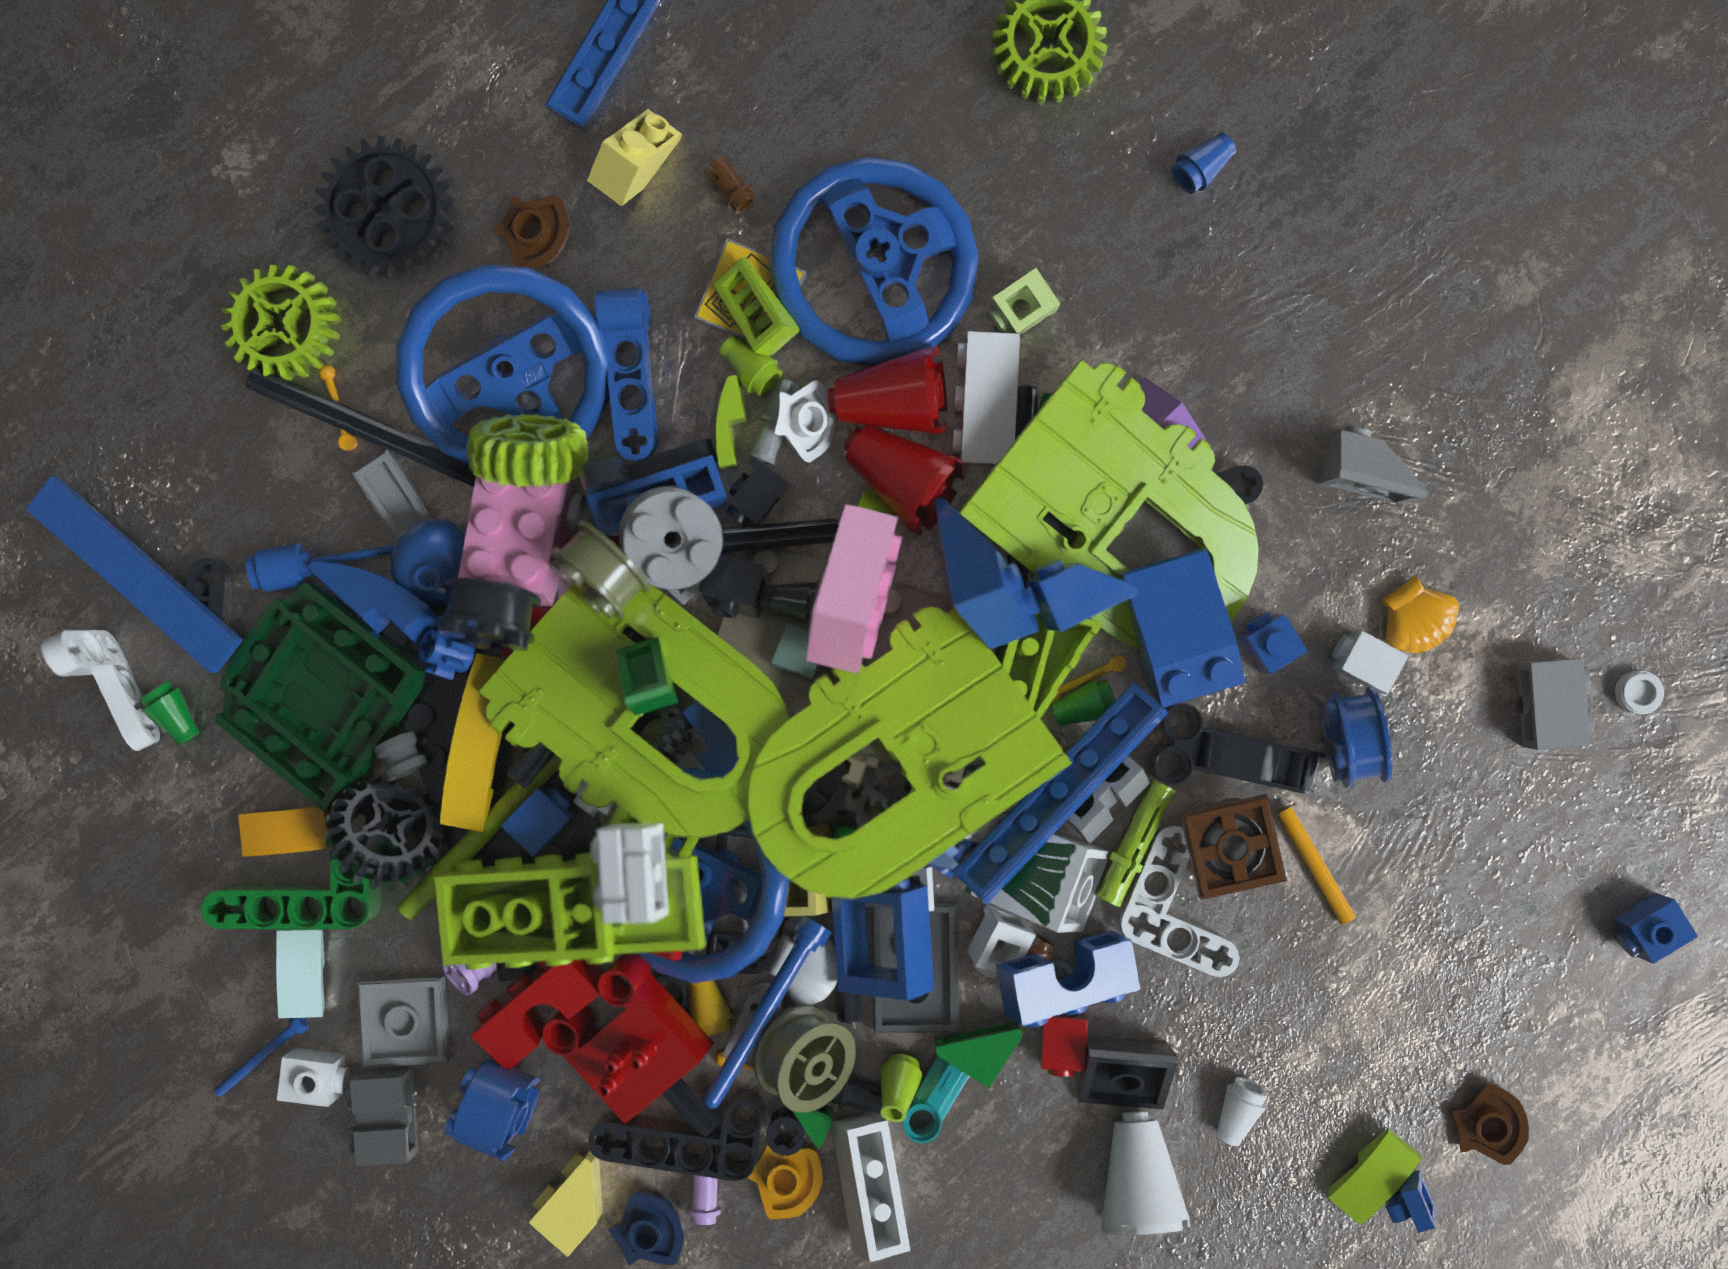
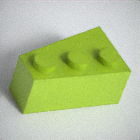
(1045, 659)

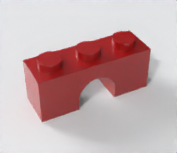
(511, 1028)

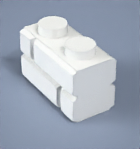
(630, 873)

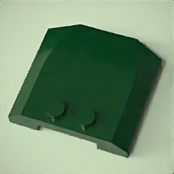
(316, 693)

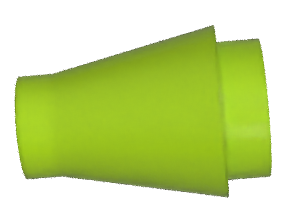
(755, 371)
(899, 1085)

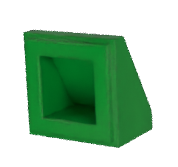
(817, 1123)

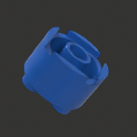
(493, 1109)

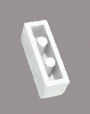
(987, 397)
(870, 1186)

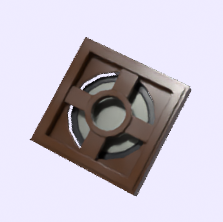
(1231, 845)

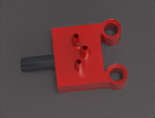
(638, 1049)

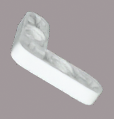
(101, 656)
(1157, 906)

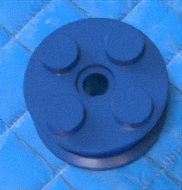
(1358, 737)

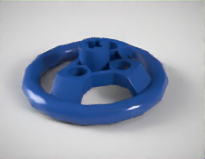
(945, 228)
(441, 403)
(717, 878)

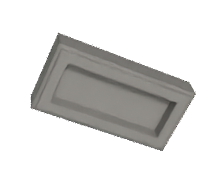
(391, 493)

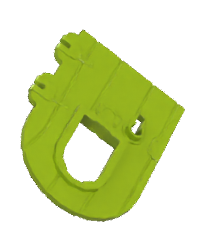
(1092, 465)
(573, 703)
(935, 710)

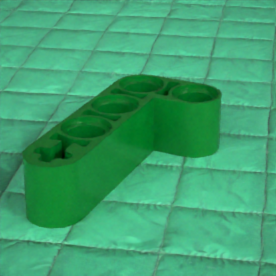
(292, 904)

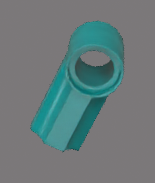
(935, 1094)

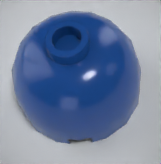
(426, 558)

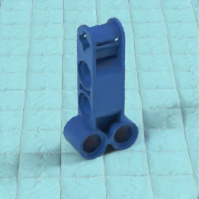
(624, 318)

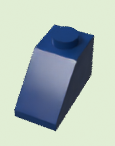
(1075, 593)

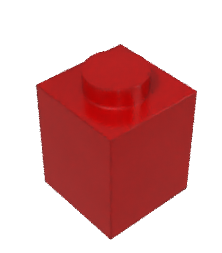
(1063, 1044)

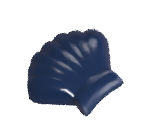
(650, 1230)

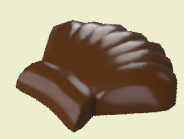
(535, 230)
(1493, 1125)

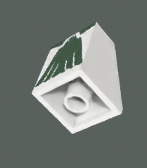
(1056, 883)

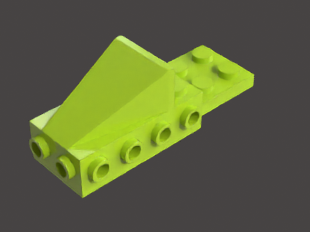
(550, 913)

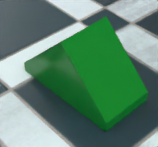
(645, 677)
(980, 1050)

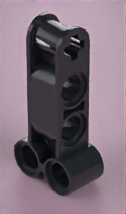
(1232, 756)

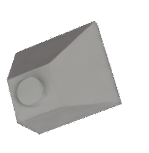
(1368, 468)

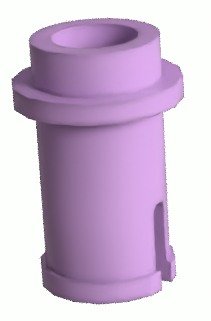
(703, 1201)

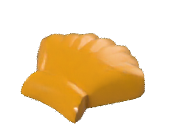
(1419, 617)
(788, 1182)

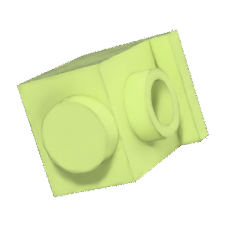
(1034, 293)

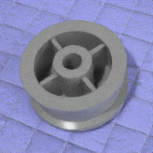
(692, 551)

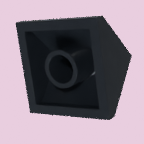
(1127, 1072)

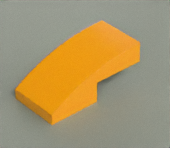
(282, 831)

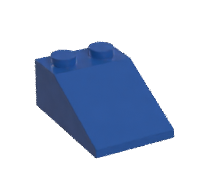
(983, 584)
(1183, 629)

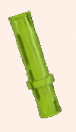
(1135, 843)

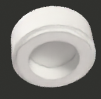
(1639, 692)

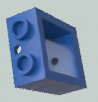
(912, 945)

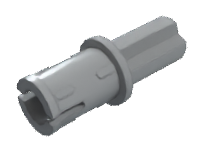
(766, 442)

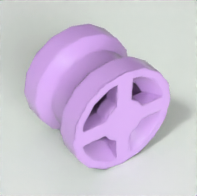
(467, 980)

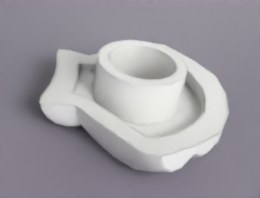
(806, 421)
(816, 976)

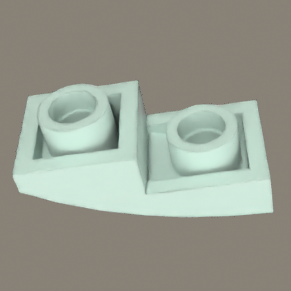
(300, 973)

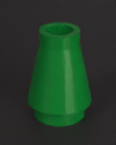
(1085, 703)
(170, 712)

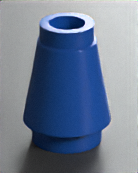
(1201, 164)

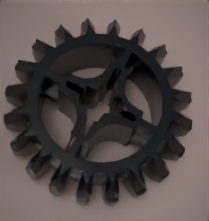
(379, 854)

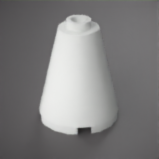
(1141, 1180)

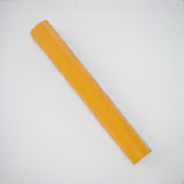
(1315, 864)

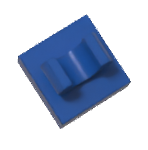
(1413, 1202)

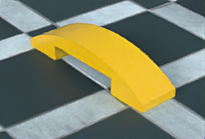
(472, 754)

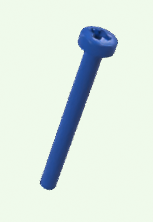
(296, 1025)

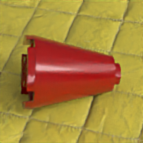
(894, 394)
(904, 474)

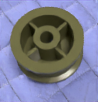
(599, 570)
(804, 1058)

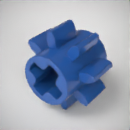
(445, 654)

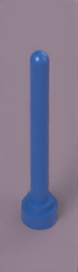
(807, 938)

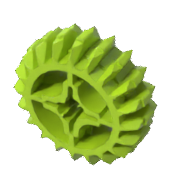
(1026, 16)
(253, 342)
(527, 450)

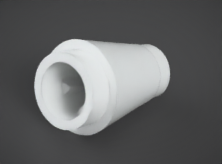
(1241, 1109)

